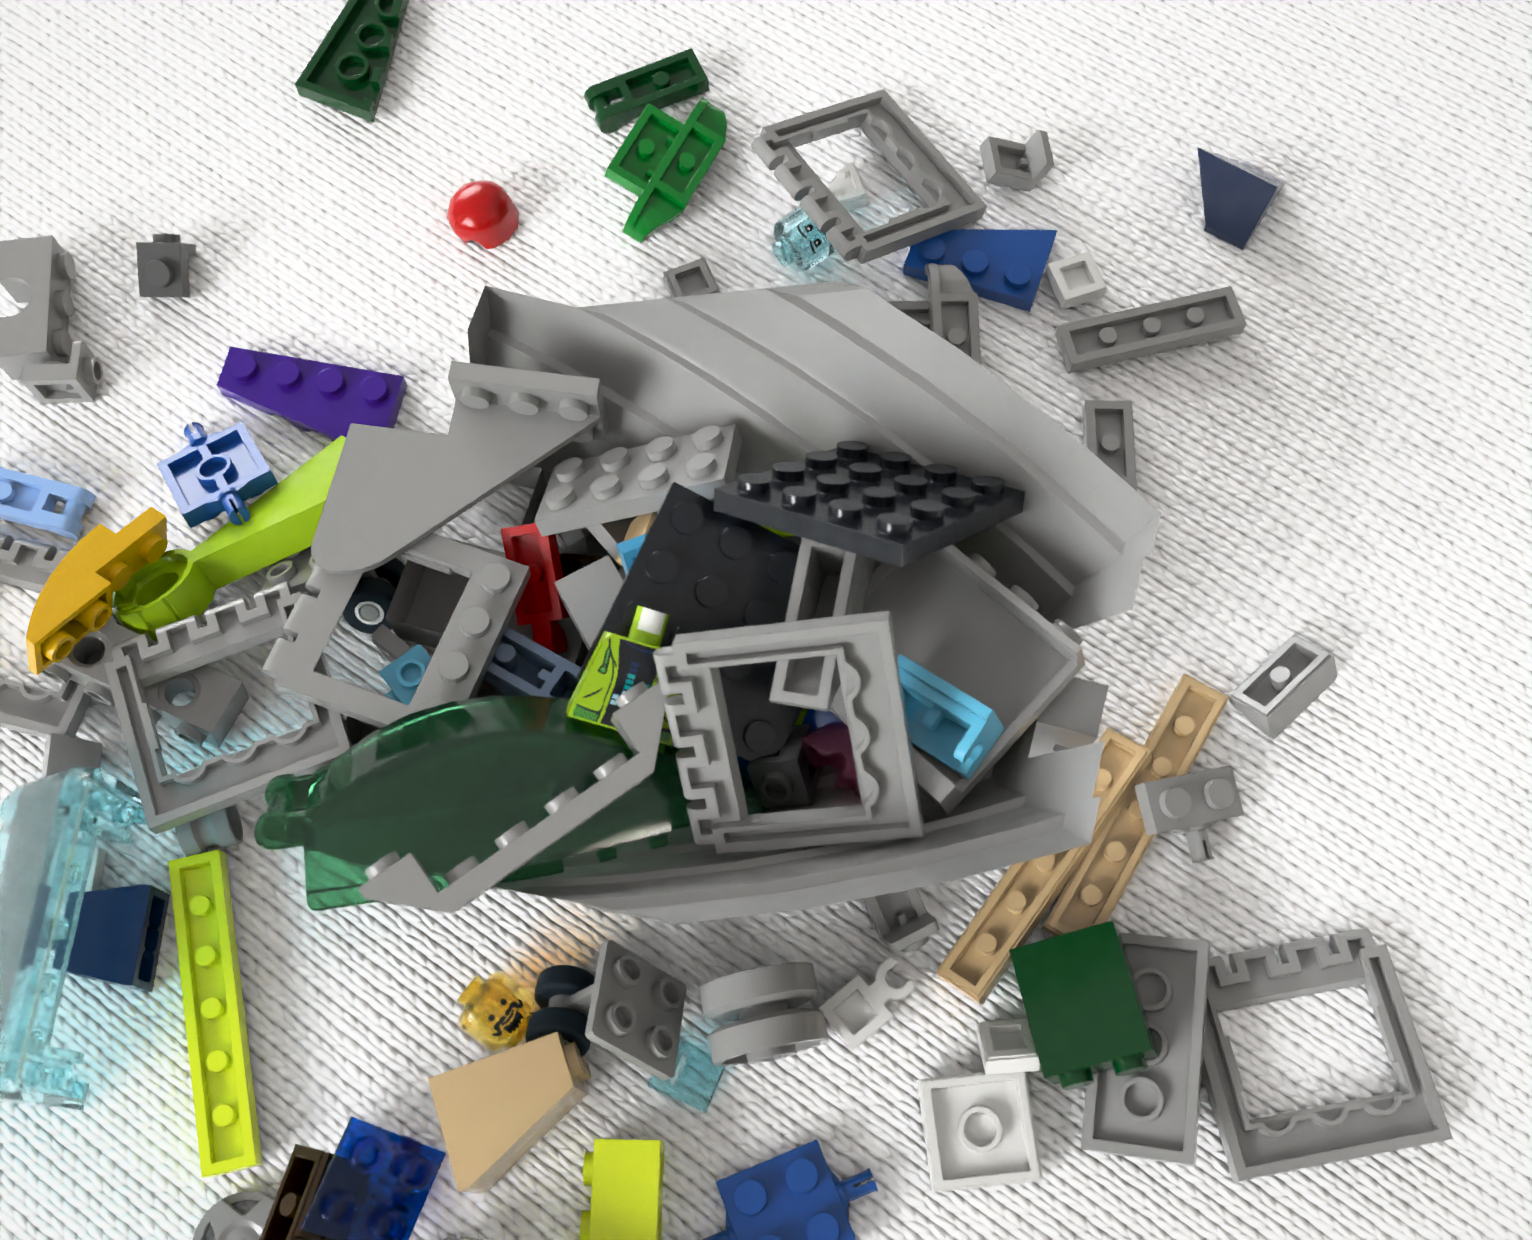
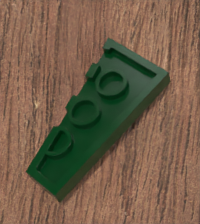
(355, 57)

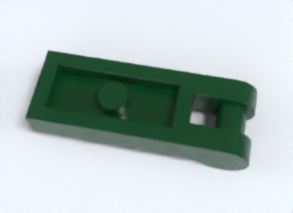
(656, 83)

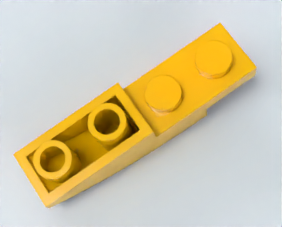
(81, 586)

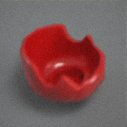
(483, 213)

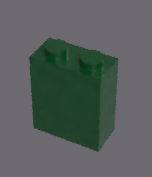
(1083, 1006)

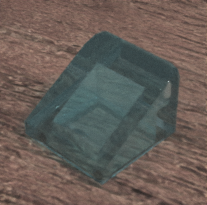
(693, 1079)

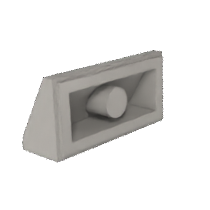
(1285, 685)

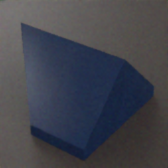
(1234, 197)

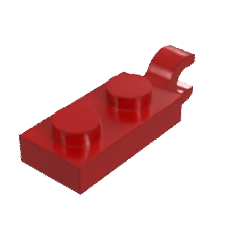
(540, 601)

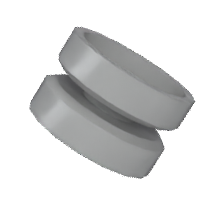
(762, 1006)

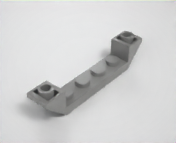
(408, 883)

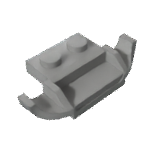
(949, 308)

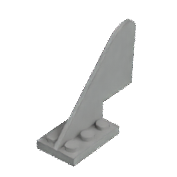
(409, 483)

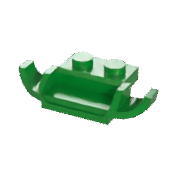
(666, 163)

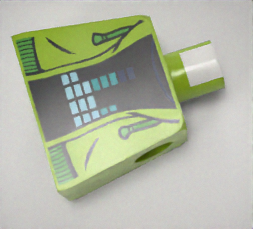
(618, 666)

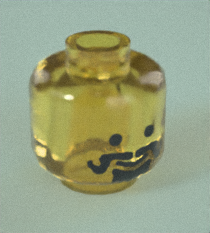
(496, 1011)

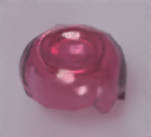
(832, 747)

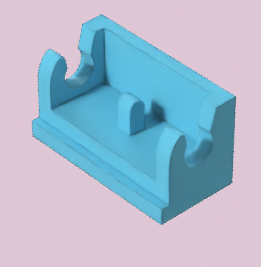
(947, 720)

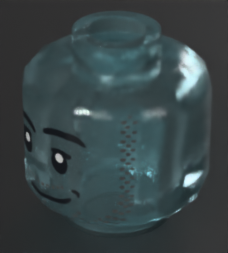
(799, 241)

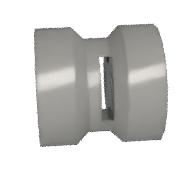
(218, 827)

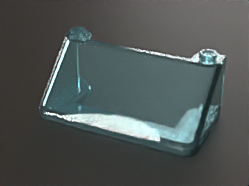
(44, 872)

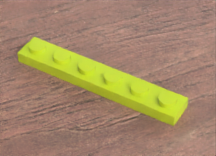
(214, 1015)

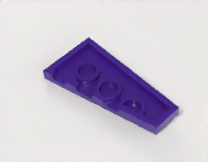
(312, 392)

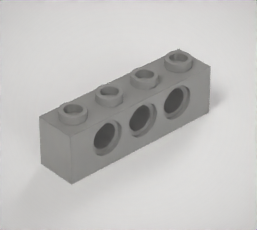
(204, 719)

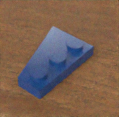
(996, 262)

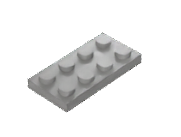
(636, 479)
(1158, 1108)

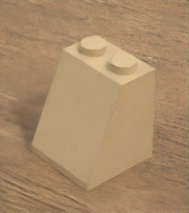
(505, 1106)

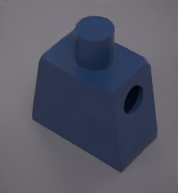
(120, 936)

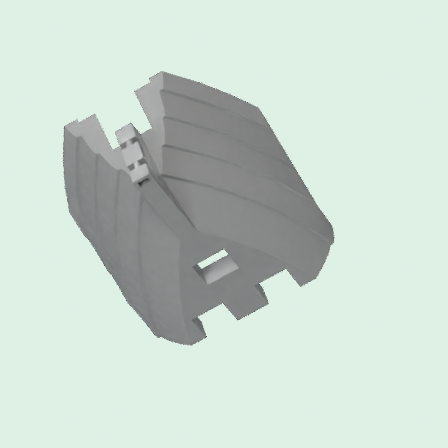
(797, 379)

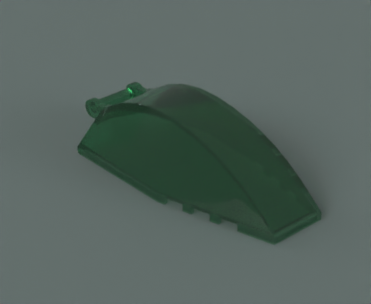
(454, 784)

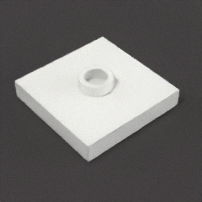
(979, 1131)

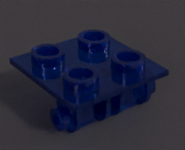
(373, 1185)

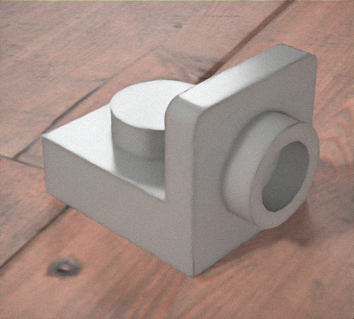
(65, 381)

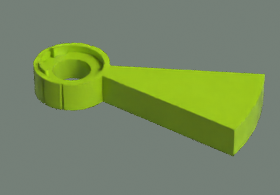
(186, 580)

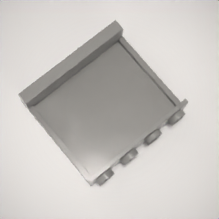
(980, 640)

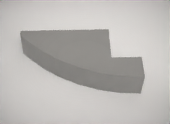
(823, 586)

